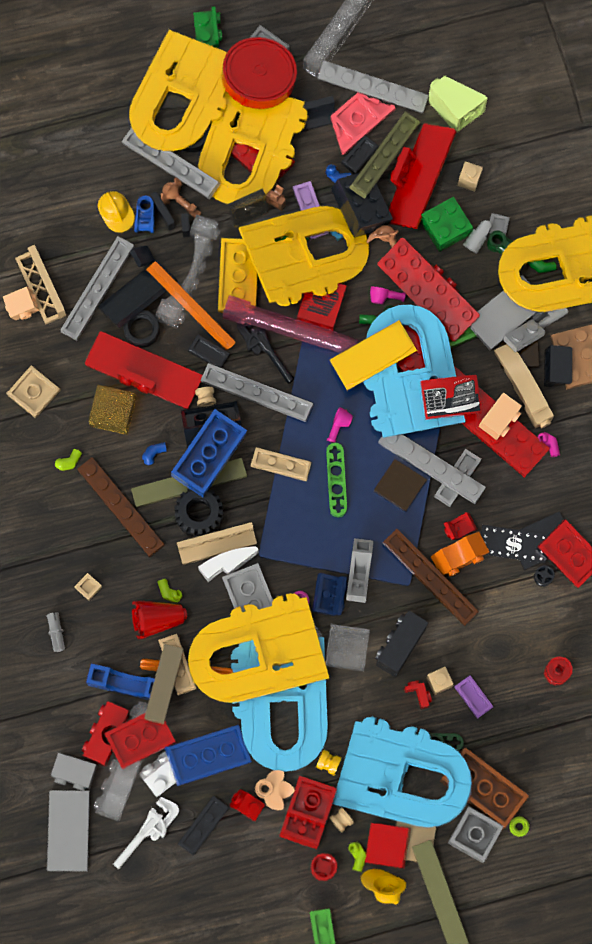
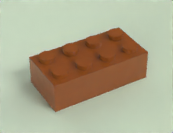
(491, 791)

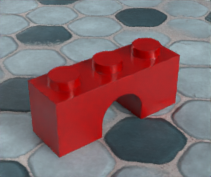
(110, 717)

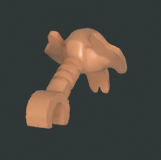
(171, 191)
(384, 233)

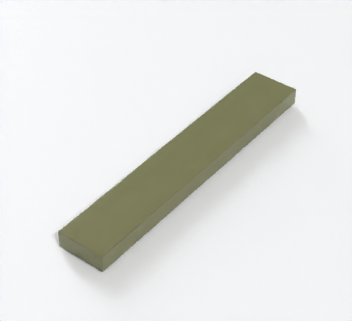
(384, 155)
(172, 488)
(439, 893)

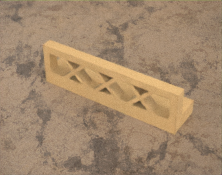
(45, 279)
(216, 543)

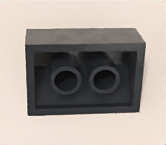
(195, 418)

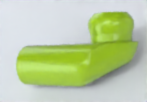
(68, 463)
(167, 593)
(359, 855)

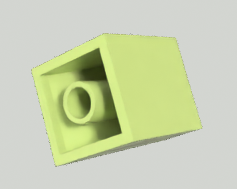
(456, 102)

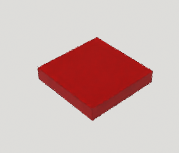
(387, 845)

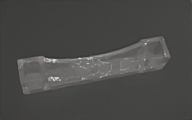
(203, 231)

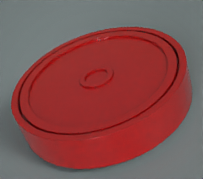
(259, 73)

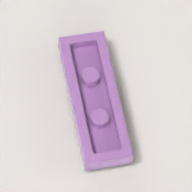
(307, 199)

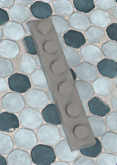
(372, 86)
(174, 165)
(97, 288)
(257, 392)
(434, 466)

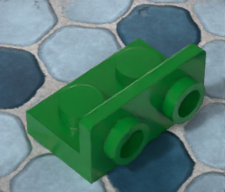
(206, 27)

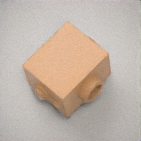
(21, 304)

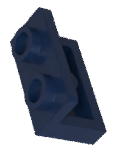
(329, 594)

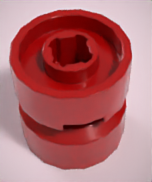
(558, 671)
(323, 867)

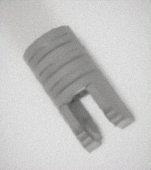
(478, 236)
(549, 316)

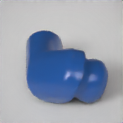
(333, 174)
(151, 451)

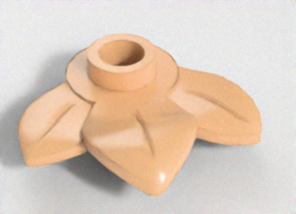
(277, 790)

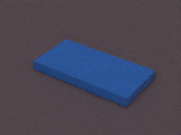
(207, 755)

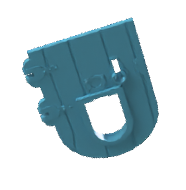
(399, 394)
(256, 717)
(381, 759)

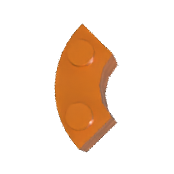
(460, 554)

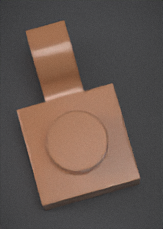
(276, 198)

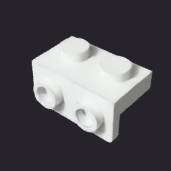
(158, 775)

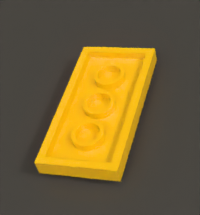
(237, 273)

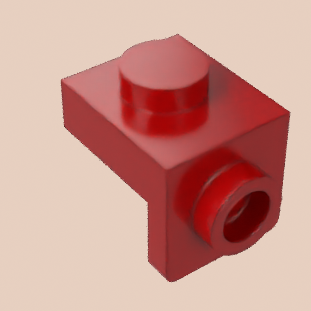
(460, 527)
(423, 696)
(247, 804)

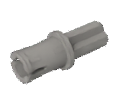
(55, 632)

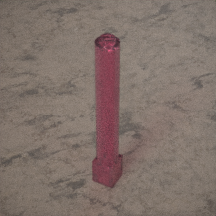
(242, 312)

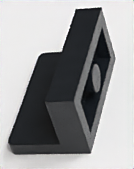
(319, 113)
(557, 365)

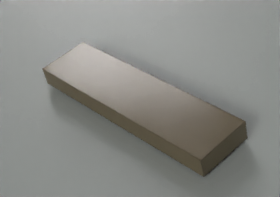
(164, 684)

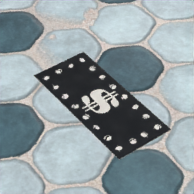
(513, 543)

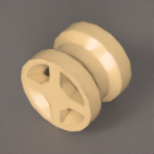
(205, 396)
(341, 820)

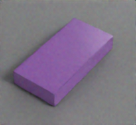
(473, 697)

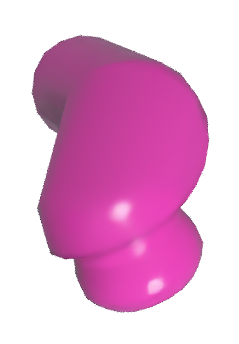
(551, 442)

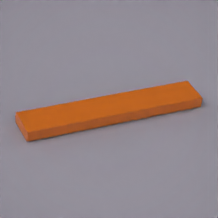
(191, 305)

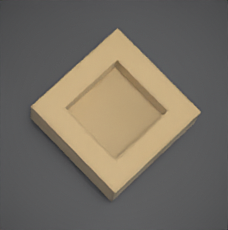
(88, 586)

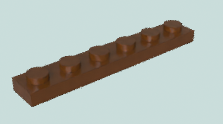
(120, 507)
(430, 577)

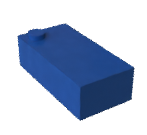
(208, 453)

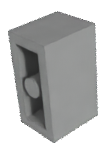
(73, 771)

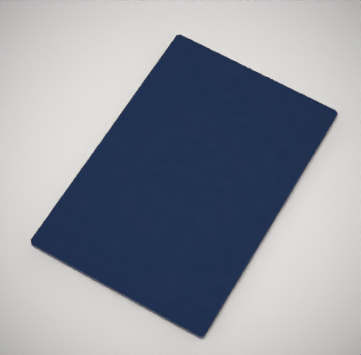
(298, 512)

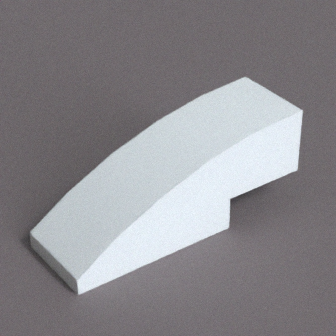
(227, 562)

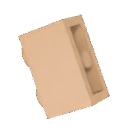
(500, 416)

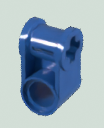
(145, 218)

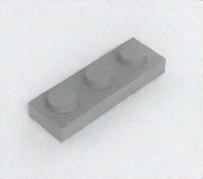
(467, 464)

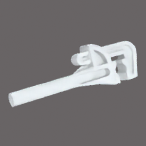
(153, 826)

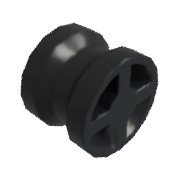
(547, 576)

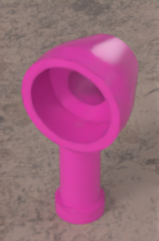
(379, 295)
(341, 419)

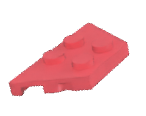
(357, 119)

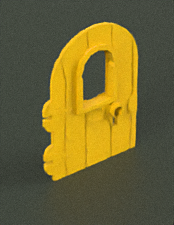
(195, 76)
(263, 129)
(574, 253)
(289, 267)
(280, 635)

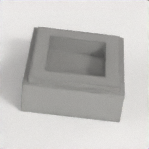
(499, 223)

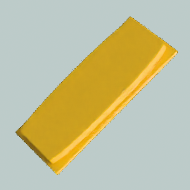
(373, 355)

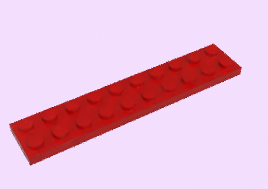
(518, 447)

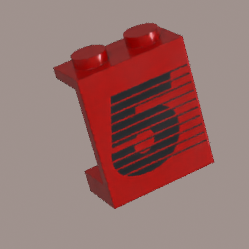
(321, 309)

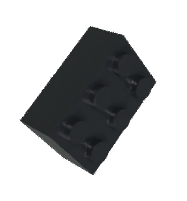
(361, 214)
(401, 643)

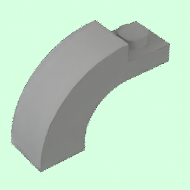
(359, 570)

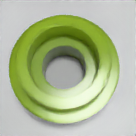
(525, 824)

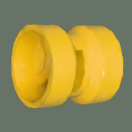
(328, 762)

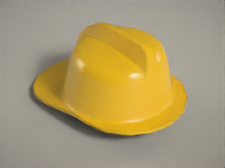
(116, 211)
(385, 886)

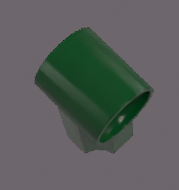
(498, 247)

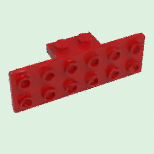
(417, 174)
(428, 288)
(143, 370)

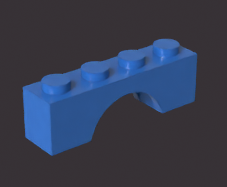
(119, 682)

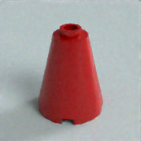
(156, 617)

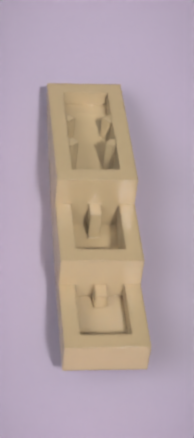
(521, 379)

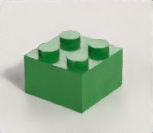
(446, 224)

